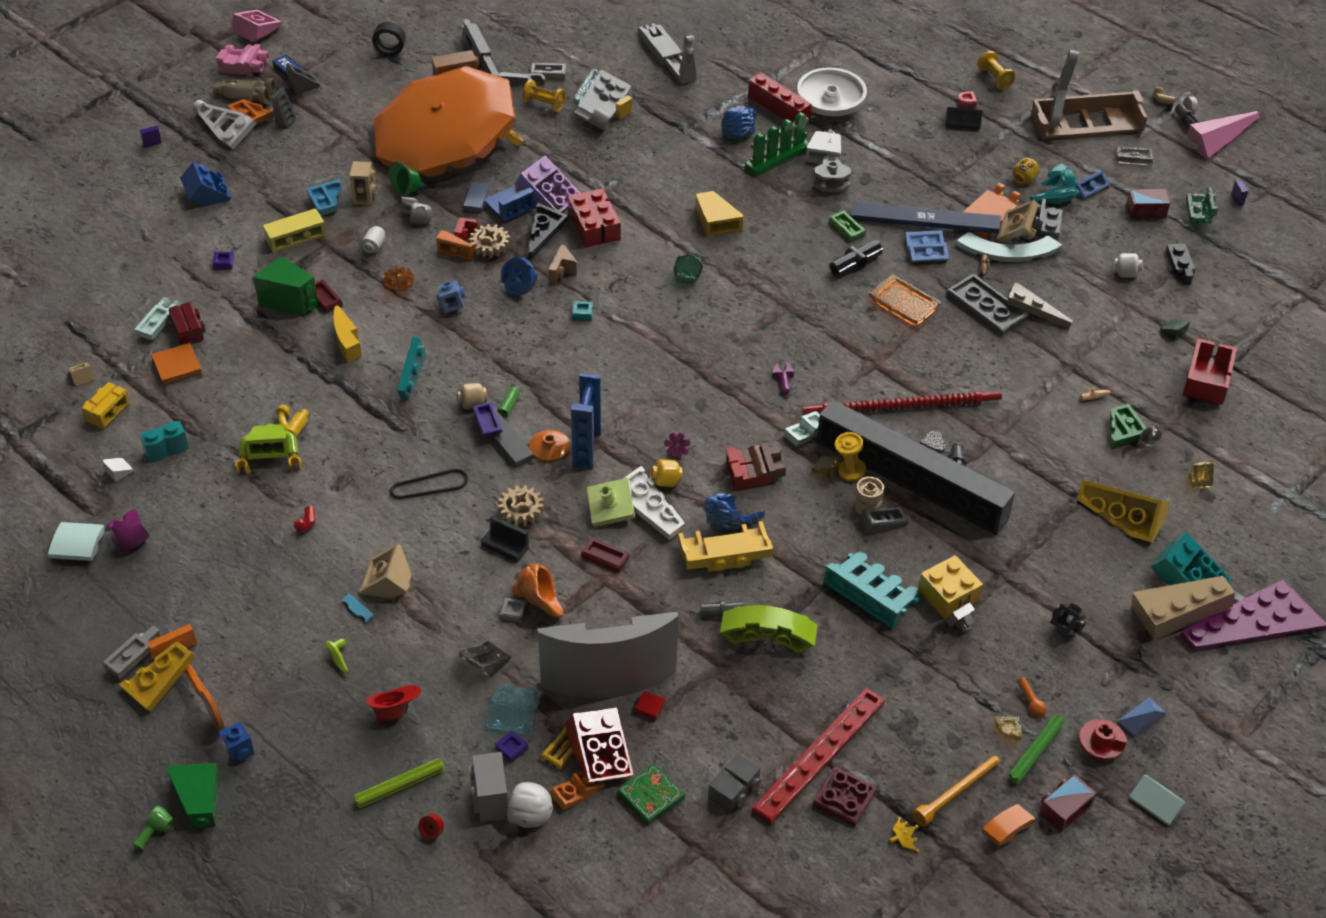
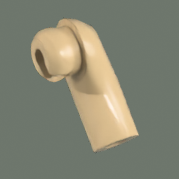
(1161, 98)

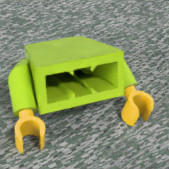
(267, 442)

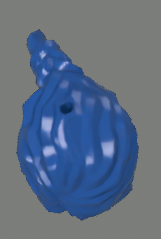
(738, 122)
(723, 514)

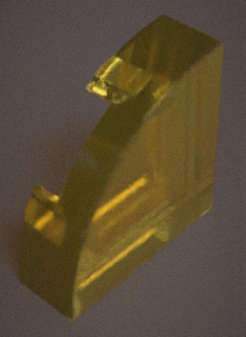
(1009, 726)

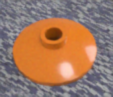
(549, 445)

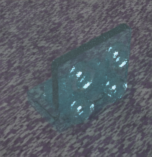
(514, 709)

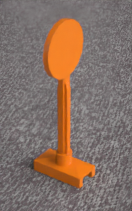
(186, 636)

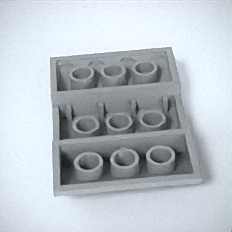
(608, 659)

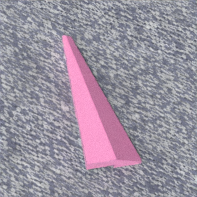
(1216, 133)

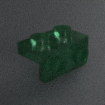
(1201, 207)

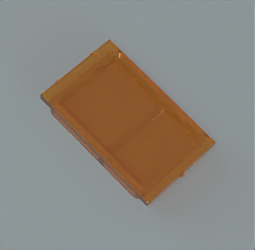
(904, 299)

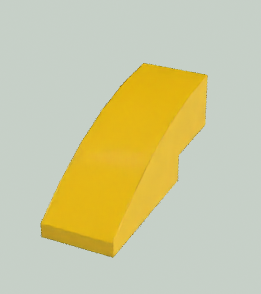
(346, 336)

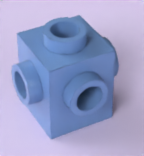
(451, 296)

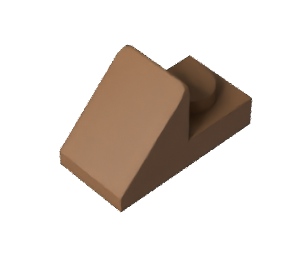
(562, 263)

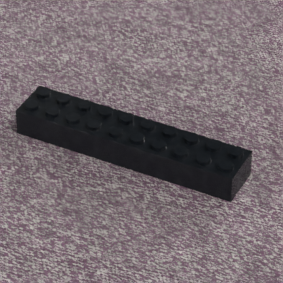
(920, 468)

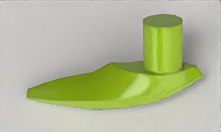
(336, 656)

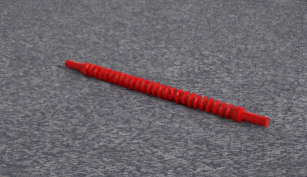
(977, 397)

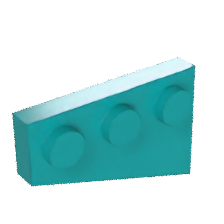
(412, 367)

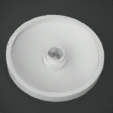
(832, 91)

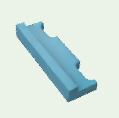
(357, 608)

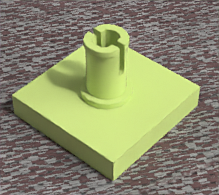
(611, 502)

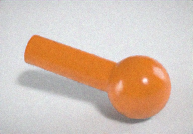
(1036, 707)

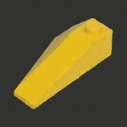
(1131, 512)

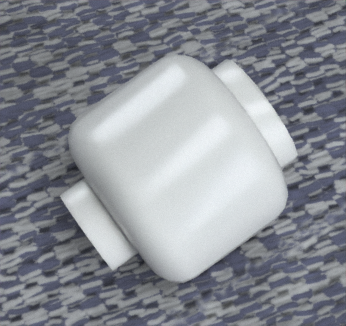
(1128, 265)

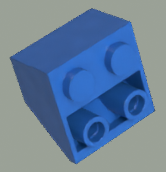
(204, 185)

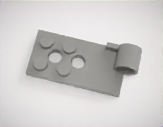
(597, 111)

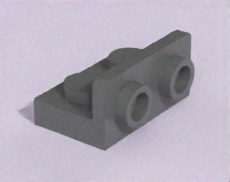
(1048, 221)

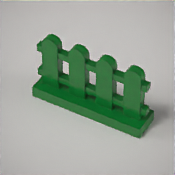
(778, 153)

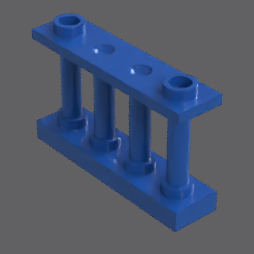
(586, 421)

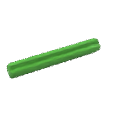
(1036, 749)

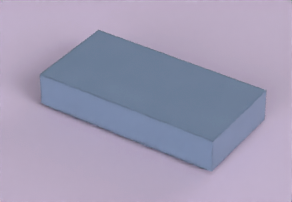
(475, 197)

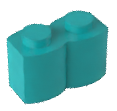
(164, 441)

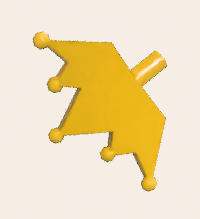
(904, 834)

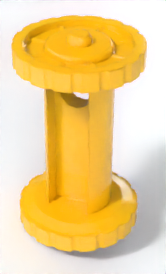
(989, 63)
(555, 99)
(849, 446)

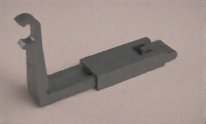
(475, 41)

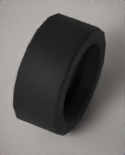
(391, 28)

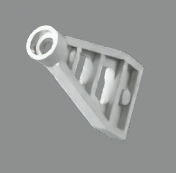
(235, 133)

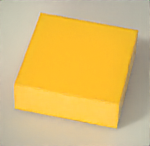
(623, 107)

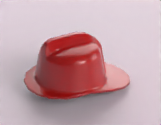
(393, 703)

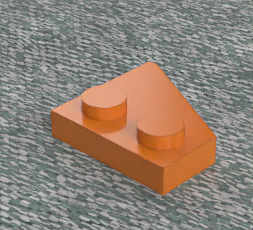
(252, 110)

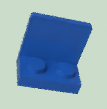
(511, 202)

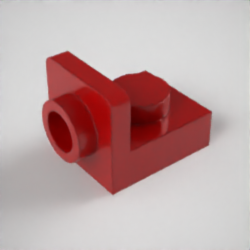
(465, 227)

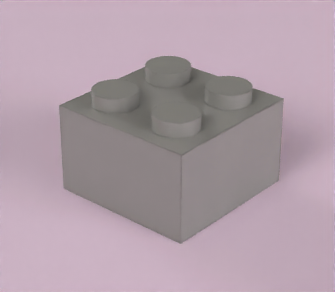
(489, 787)

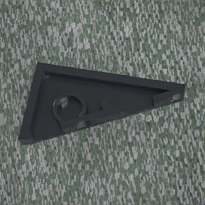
(545, 226)

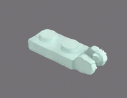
(155, 319)

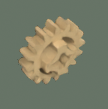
(489, 240)
(521, 505)

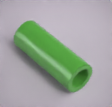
(508, 401)

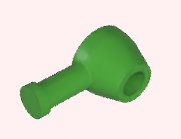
(159, 821)

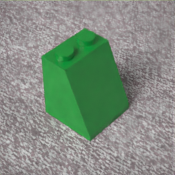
(286, 288)

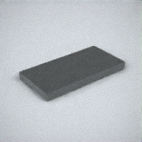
(987, 304)

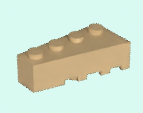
(1181, 605)

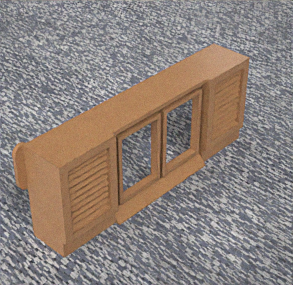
(1121, 109)

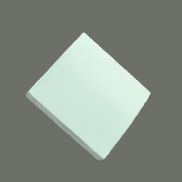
(76, 541)

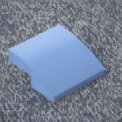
(926, 246)

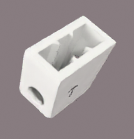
(824, 145)

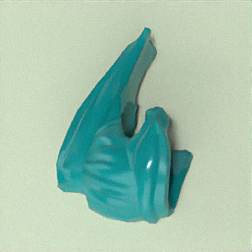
(1063, 185)

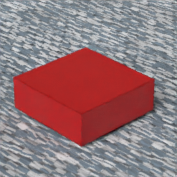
(649, 705)

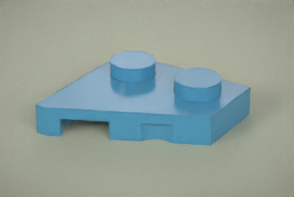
(325, 196)

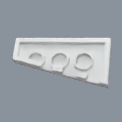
(652, 506)

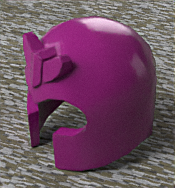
(129, 532)

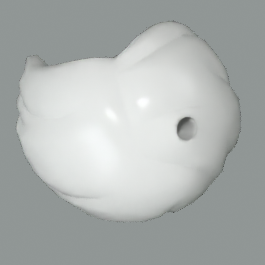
(529, 805)

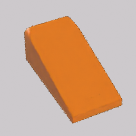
(453, 246)

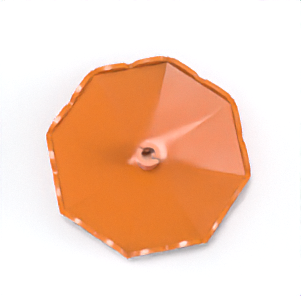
(445, 121)

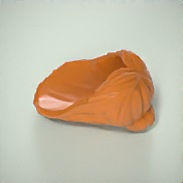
(538, 588)

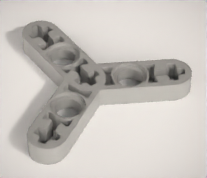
(1060, 87)

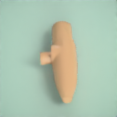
(1094, 394)

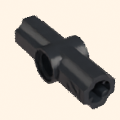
(855, 258)

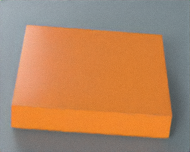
(176, 363)

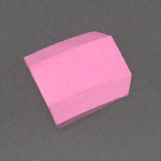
(254, 24)

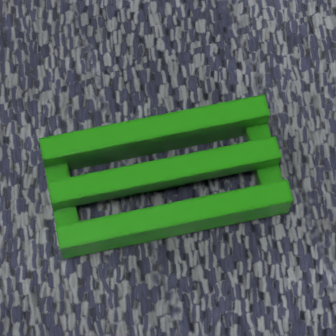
(844, 226)

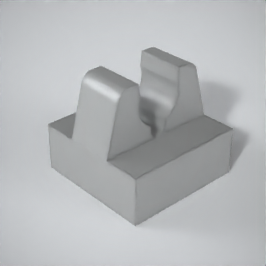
(962, 618)

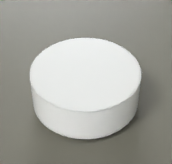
(1191, 103)

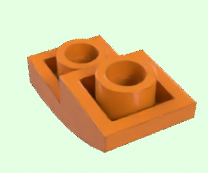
(575, 790)
(1007, 824)

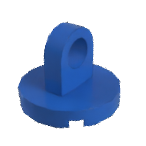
(518, 276)

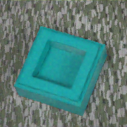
(582, 310)

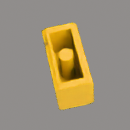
(105, 405)

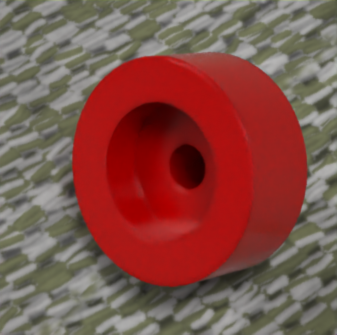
(431, 826)

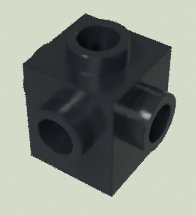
(1061, 616)

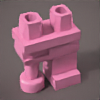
(242, 60)

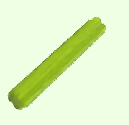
(398, 783)

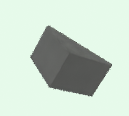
(300, 80)

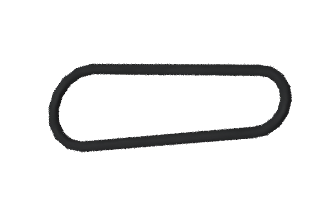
(428, 476)

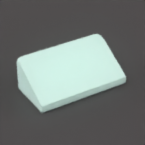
(1157, 800)

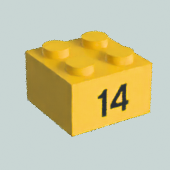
(950, 586)

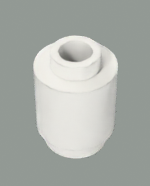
(373, 239)

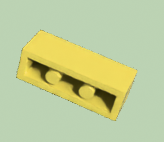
(294, 230)

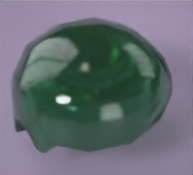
(687, 268)

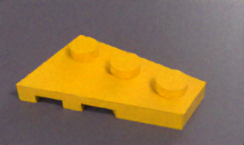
(155, 680)

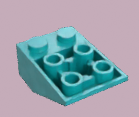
(1186, 562)

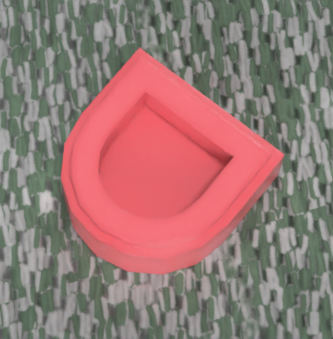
(967, 99)

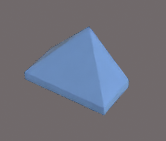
(1141, 717)

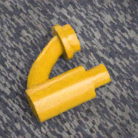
(297, 422)

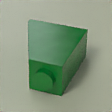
(197, 791)

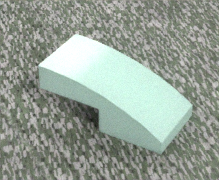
(803, 431)

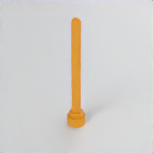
(924, 813)

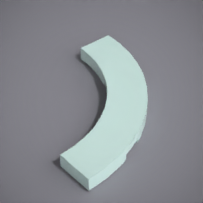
(1006, 252)

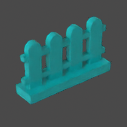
(871, 599)

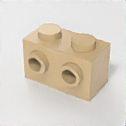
(362, 182)

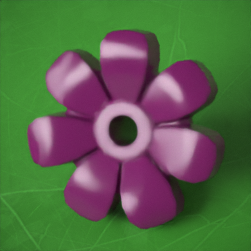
(677, 445)

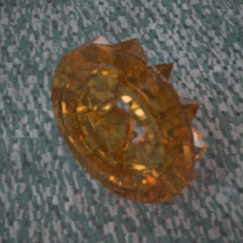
(402, 282)

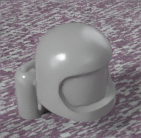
(419, 212)

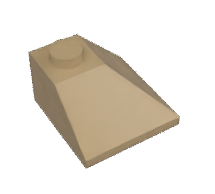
(387, 574)

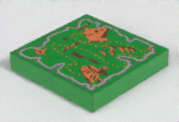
(651, 793)

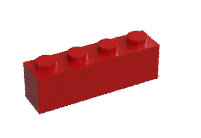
(777, 98)

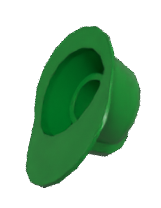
(404, 179)

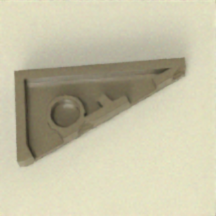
(1029, 302)

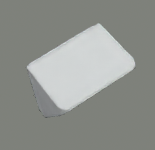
(117, 468)

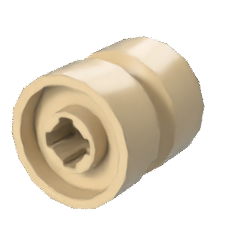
(868, 494)

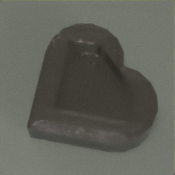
(934, 441)

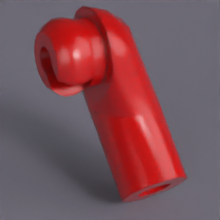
(306, 523)

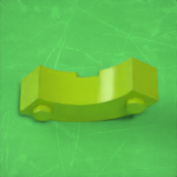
(758, 621)

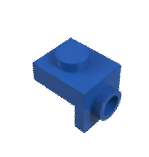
(237, 742)

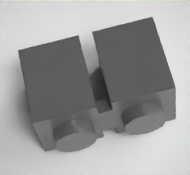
(732, 788)

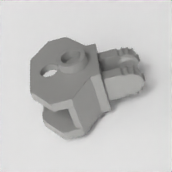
(831, 176)

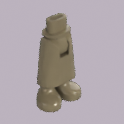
(247, 90)

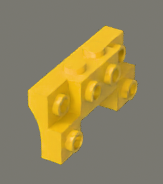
(726, 550)

